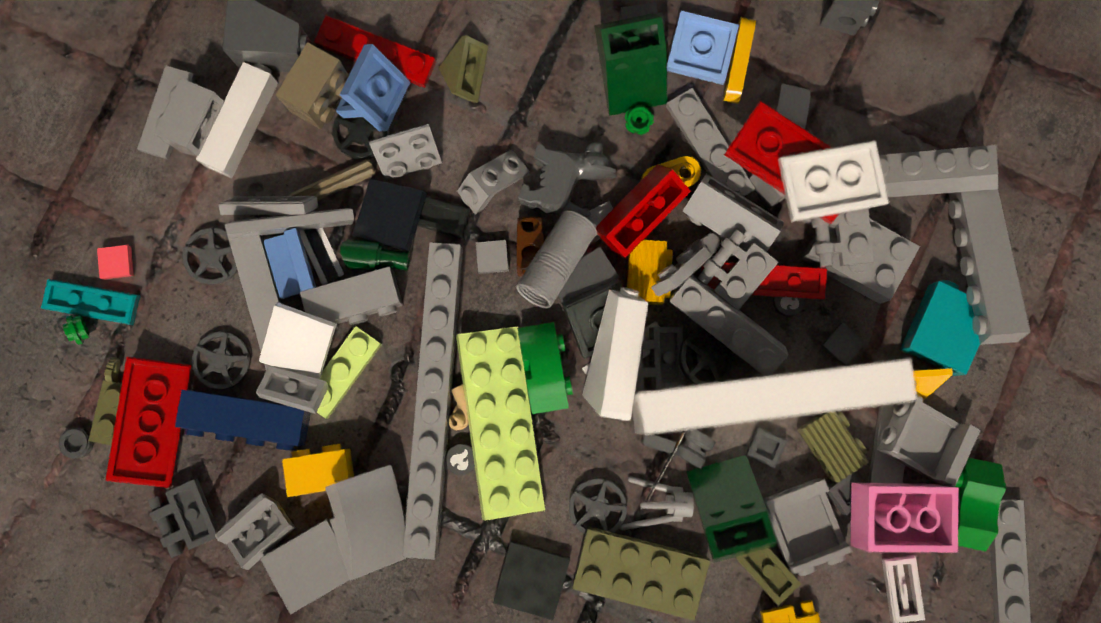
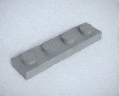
(707, 142)
(1010, 565)

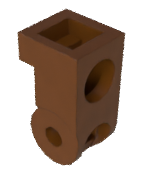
(528, 241)

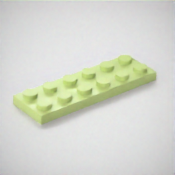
(500, 423)

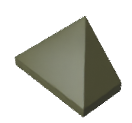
(465, 68)

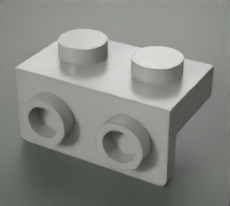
(255, 530)

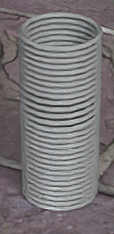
(560, 251)

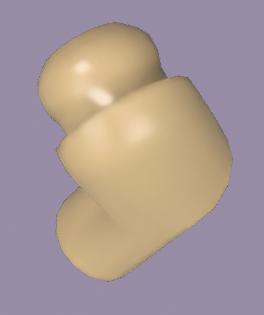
(459, 418)

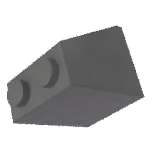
(262, 36)

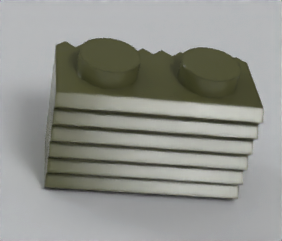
(834, 445)

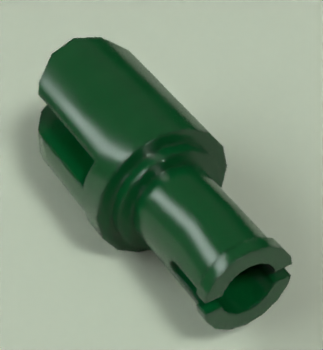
(372, 256)

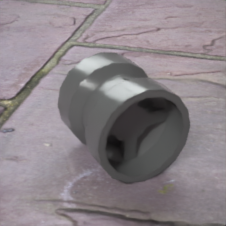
(695, 447)

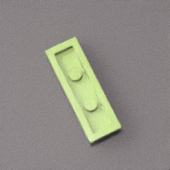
(346, 368)

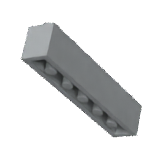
(988, 267)

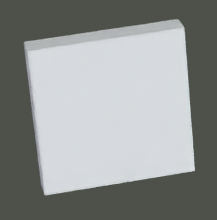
(297, 341)

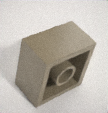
(313, 86)

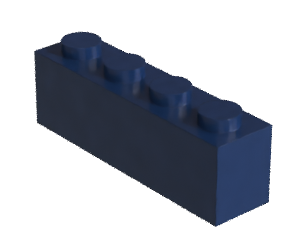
(242, 418)

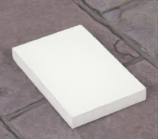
(833, 181)

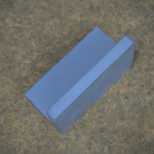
(289, 263)

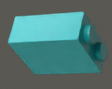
(943, 329)

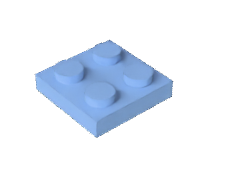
(702, 47)

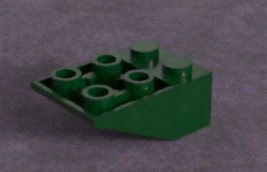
(633, 62)
(731, 509)

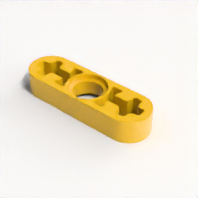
(739, 60)

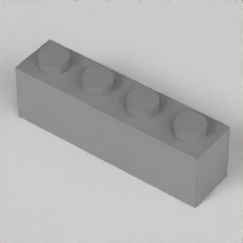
(940, 171)
(729, 325)

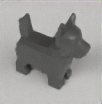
(560, 175)

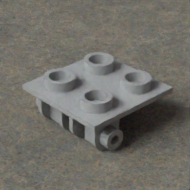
(406, 152)

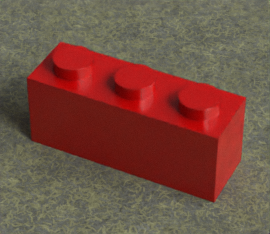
(642, 210)

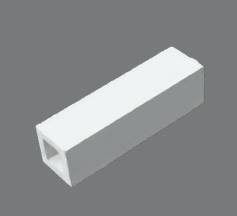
(238, 119)

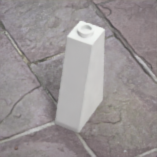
(616, 355)

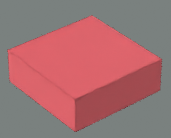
(115, 262)

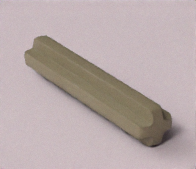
(338, 181)

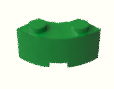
(543, 367)
(979, 501)

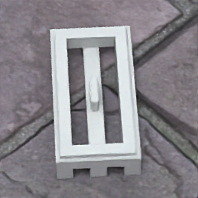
(888, 565)

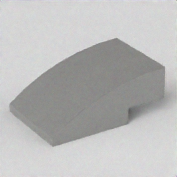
(368, 521)

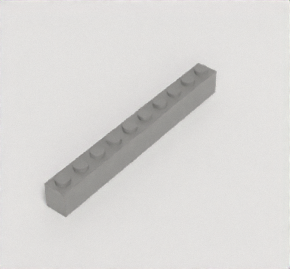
(433, 401)

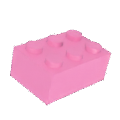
(904, 517)

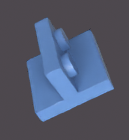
(373, 89)

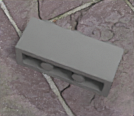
(726, 211)
(354, 297)

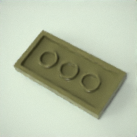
(641, 573)

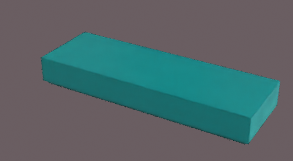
(90, 302)

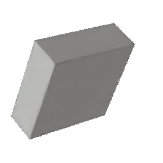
(492, 256)

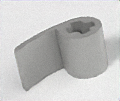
(794, 104)

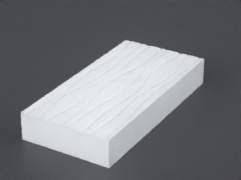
(773, 397)

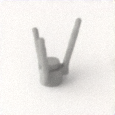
(678, 504)

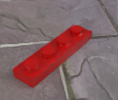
(349, 41)
(787, 281)

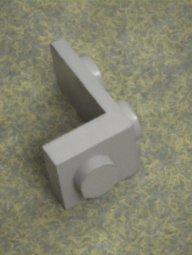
(490, 179)

